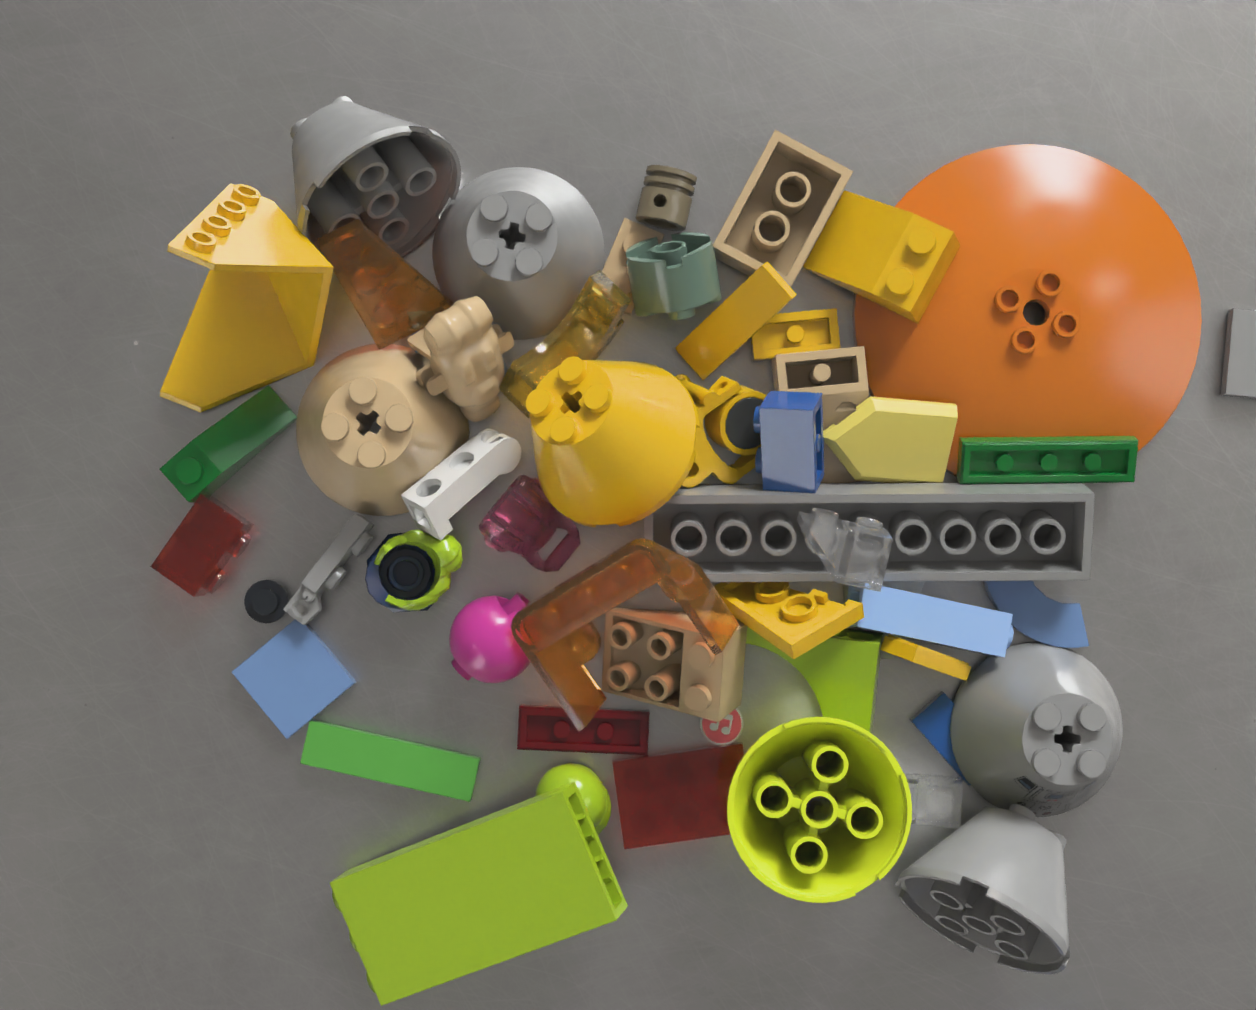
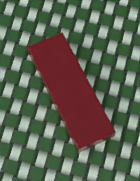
(607, 732)

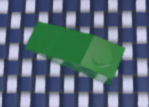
(228, 445)

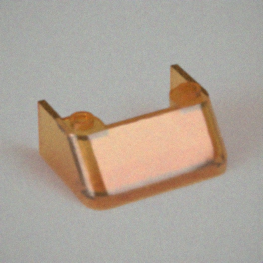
(559, 628)

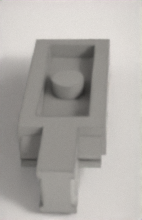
(328, 570)

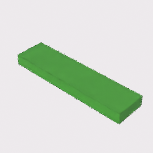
(390, 760)

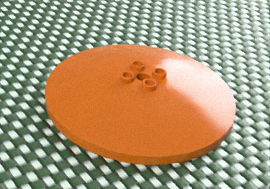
(1085, 248)

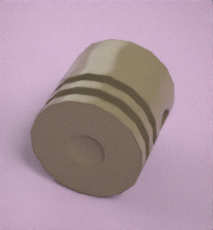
(666, 198)

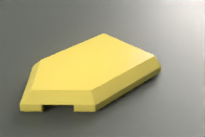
(895, 440)

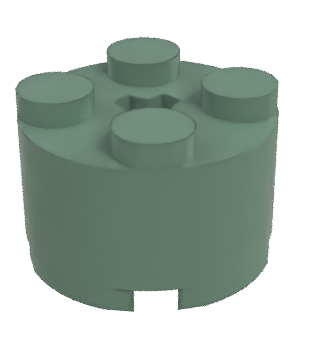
(673, 275)

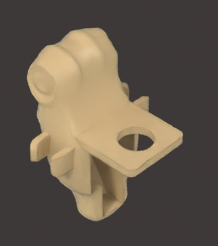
(464, 357)

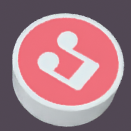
(724, 731)

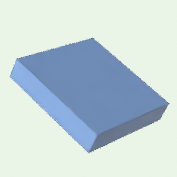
(293, 677)

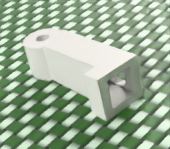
(460, 479)

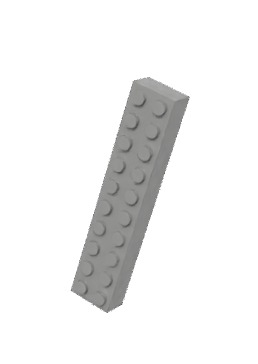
(934, 527)

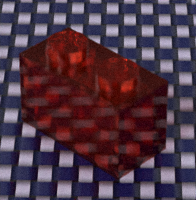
(203, 546)

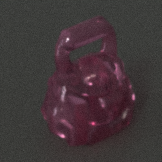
(526, 522)

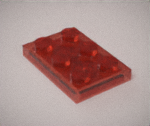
(675, 794)

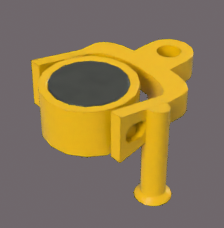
(729, 423)

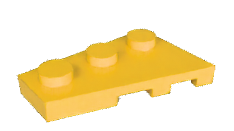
(787, 616)

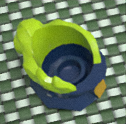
(412, 570)

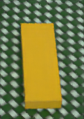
(735, 320)

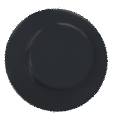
(266, 601)

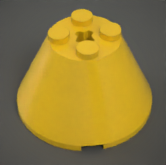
(611, 439)

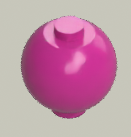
(484, 640)

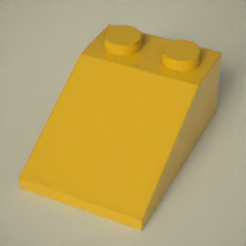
(883, 254)

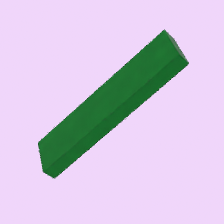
(1047, 459)

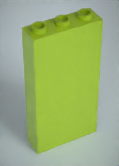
(479, 894)

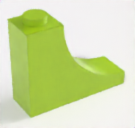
(840, 673)

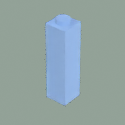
(934, 620)

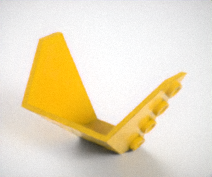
(258, 303)

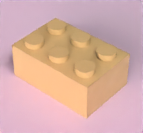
(781, 209)

